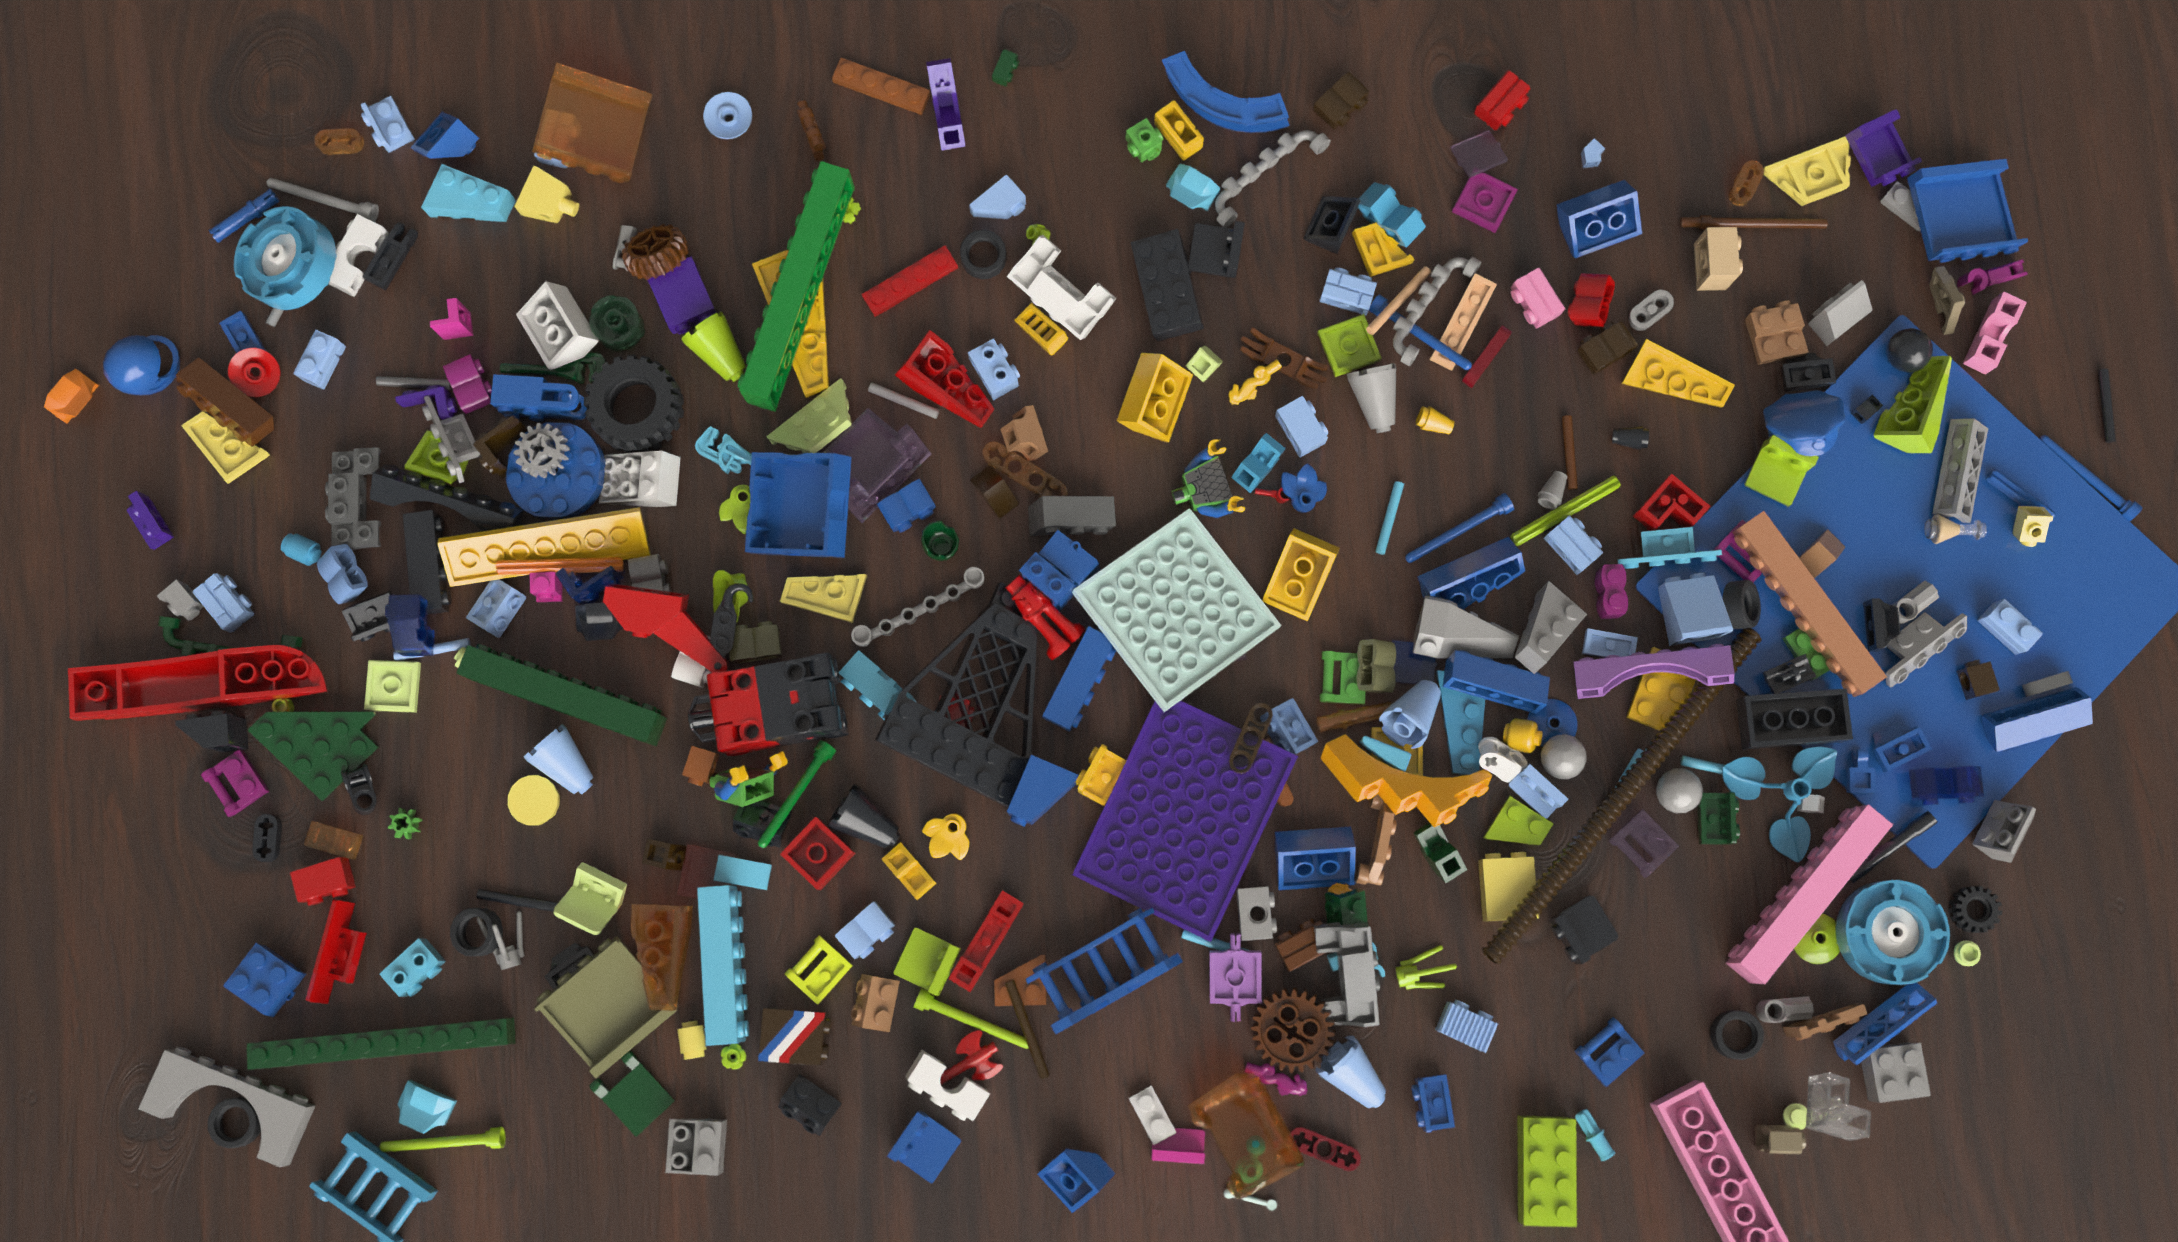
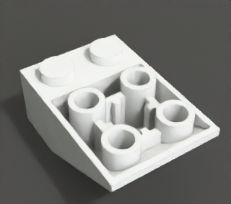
(641, 479)

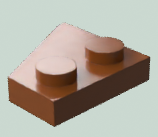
(1031, 993)

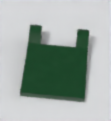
(636, 1098)

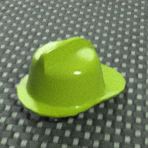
(721, 582)

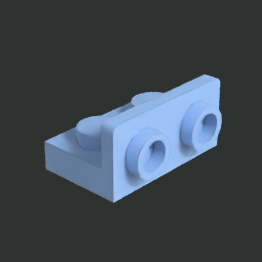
(387, 123)
(496, 607)
(1537, 791)

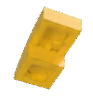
(908, 871)

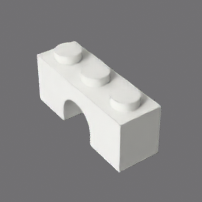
(360, 236)
(965, 1099)

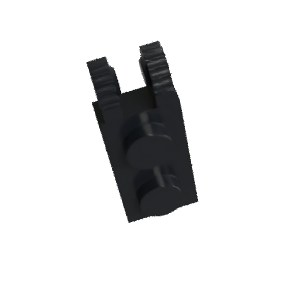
(390, 257)

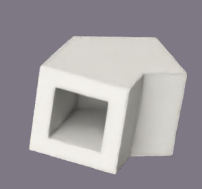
(1812, 804)

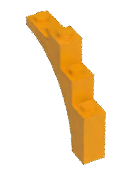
(1400, 790)

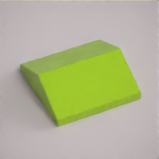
(429, 460)

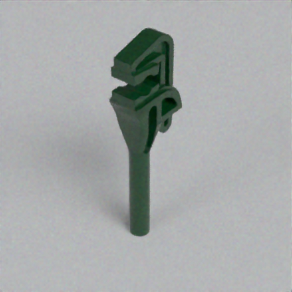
(572, 371)

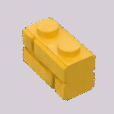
(1178, 130)

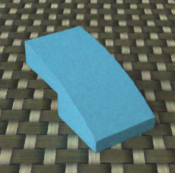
(742, 872)

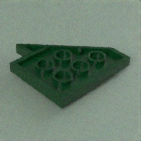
(317, 744)

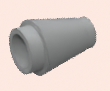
(1552, 492)

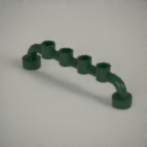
(192, 647)

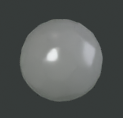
(1563, 756)
(1679, 790)

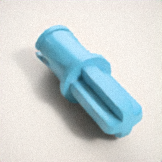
(1594, 1134)

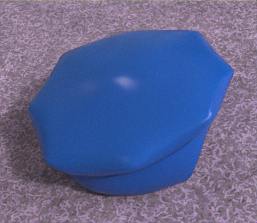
(1806, 421)

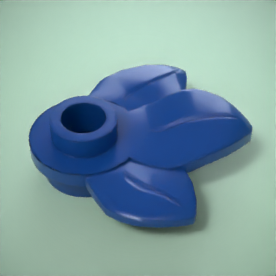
(1304, 485)

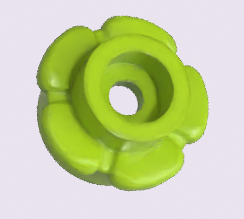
(726, 1054)

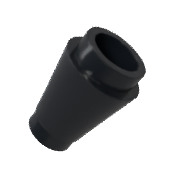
(1631, 437)

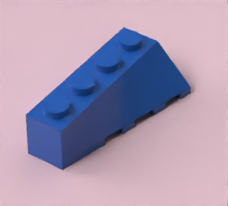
(1474, 574)

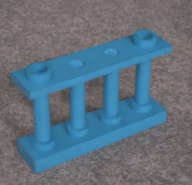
(397, 1176)

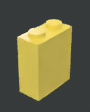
(1504, 884)

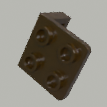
(492, 442)

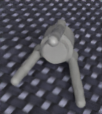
(506, 956)

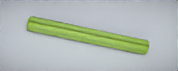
(1562, 512)

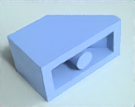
(999, 201)

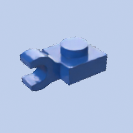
(1860, 777)

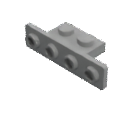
(454, 437)
(1920, 642)

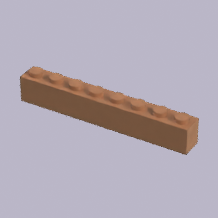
(1809, 605)

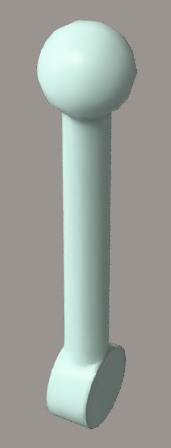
(1271, 1204)

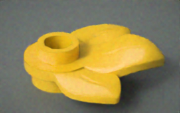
(946, 840)

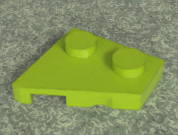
(1518, 824)

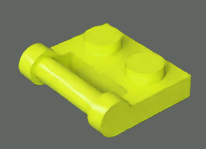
(824, 976)

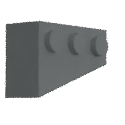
(1072, 515)

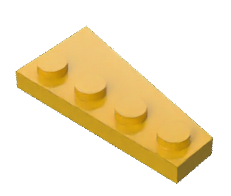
(1672, 375)

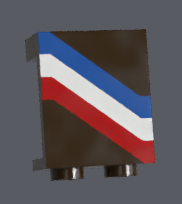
(794, 1036)

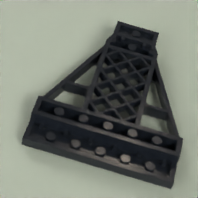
(959, 751)

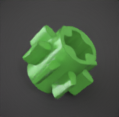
(412, 821)

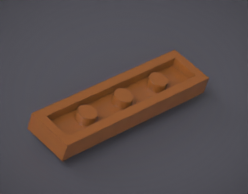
(881, 86)

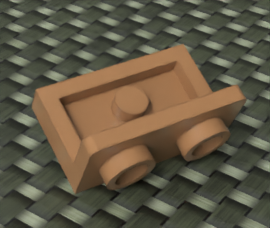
(874, 1003)

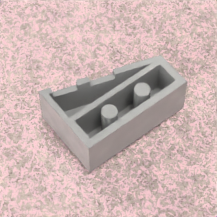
(1548, 627)

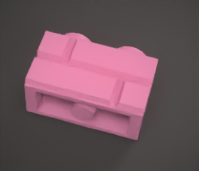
(1536, 298)

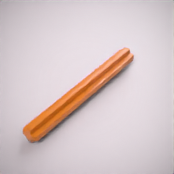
(578, 565)

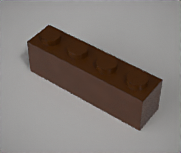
(224, 402)

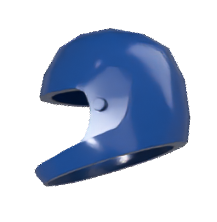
(135, 363)

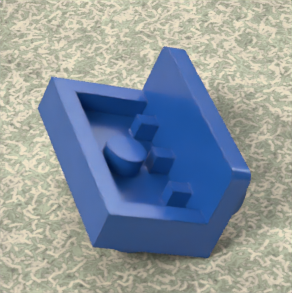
(1434, 1103)

